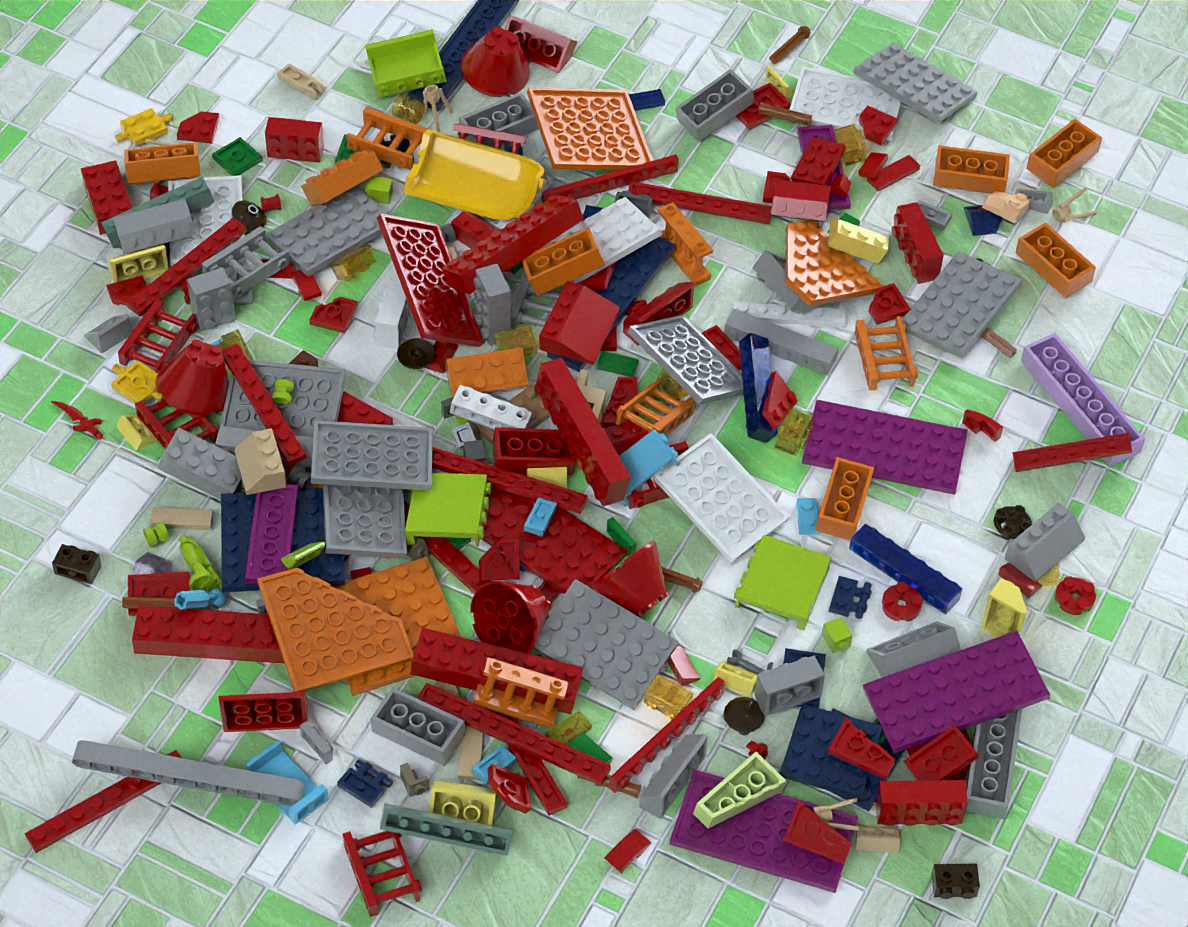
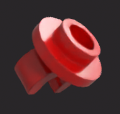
(760, 748)

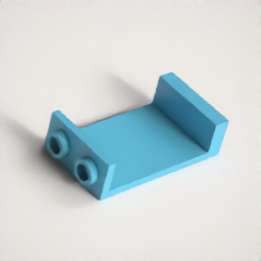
(646, 459)
(276, 762)

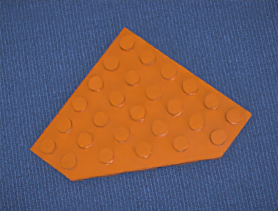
(822, 272)
(329, 632)

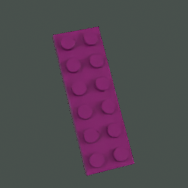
(826, 133)
(271, 532)

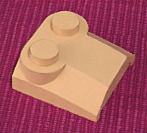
(1007, 205)

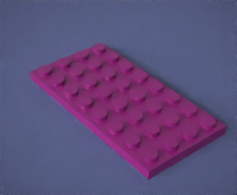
(897, 446)
(956, 691)
(757, 837)

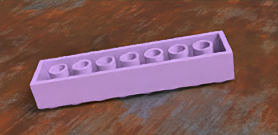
(1078, 394)

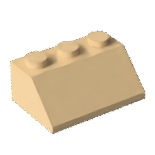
(260, 462)

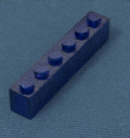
(756, 377)
(905, 567)

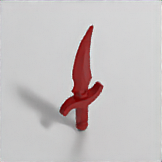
(76, 416)

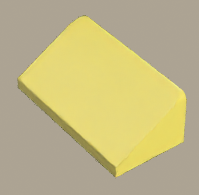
(773, 78)
(135, 431)
(551, 475)
(736, 678)

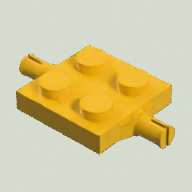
(143, 126)
(136, 382)

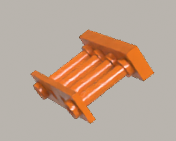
(387, 124)
(689, 244)
(870, 362)
(664, 424)
(518, 706)

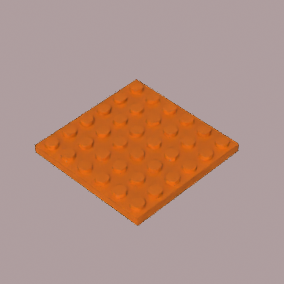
(589, 128)
(414, 597)

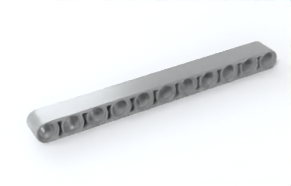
(188, 773)

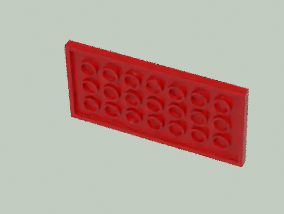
(418, 257)
(563, 553)

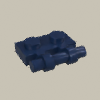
(844, 594)
(361, 787)

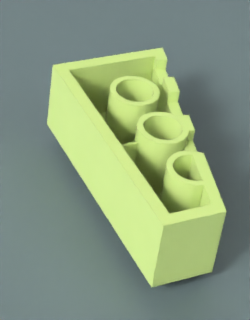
(743, 788)

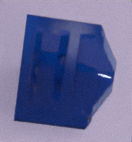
(982, 221)

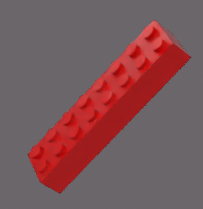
(514, 241)
(582, 432)
(205, 634)
(463, 662)

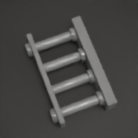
(244, 248)
(522, 302)

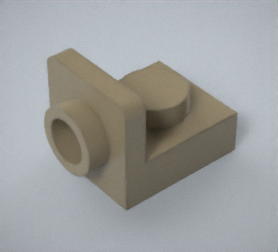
(418, 550)
(411, 782)

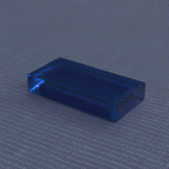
(647, 99)

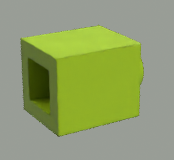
(380, 189)
(837, 635)

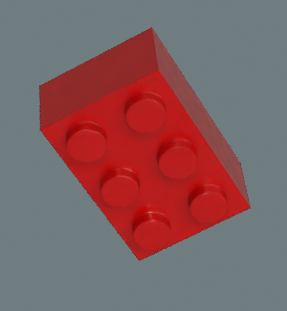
(294, 139)

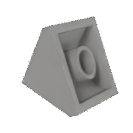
(110, 332)

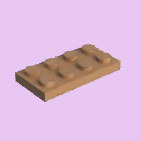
(525, 400)

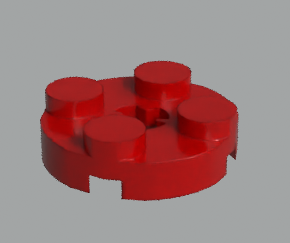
(1079, 586)
(905, 593)

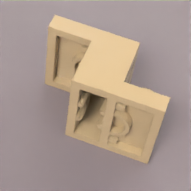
(595, 397)

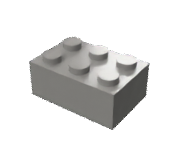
(211, 299)
(789, 685)

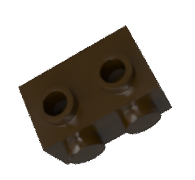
(76, 563)
(955, 880)

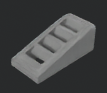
(1039, 200)

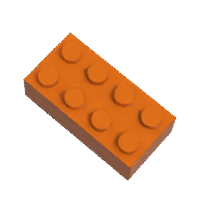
(1064, 153)
(162, 163)
(971, 169)
(341, 177)
(1055, 260)
(563, 261)
(488, 372)
(844, 498)

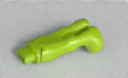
(203, 570)

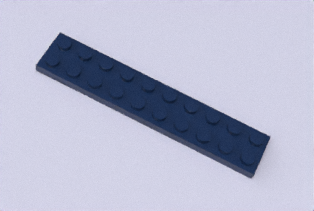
(477, 23)
(629, 281)

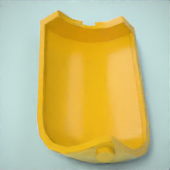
(473, 177)

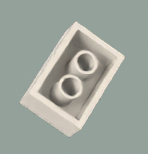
(392, 316)

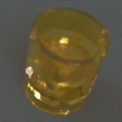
(409, 109)
(671, 385)

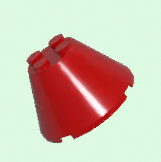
(496, 64)
(195, 379)
(635, 582)
(509, 615)

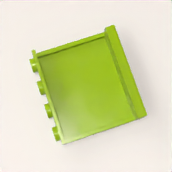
(405, 63)
(450, 509)
(783, 579)

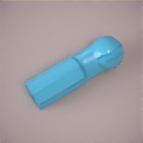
(199, 599)

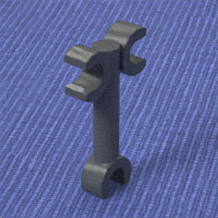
(746, 664)

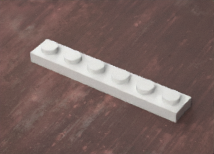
(782, 315)

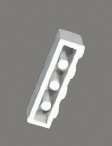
(488, 410)

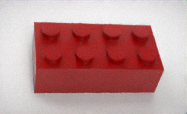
(105, 191)
(917, 242)
(530, 448)
(921, 802)

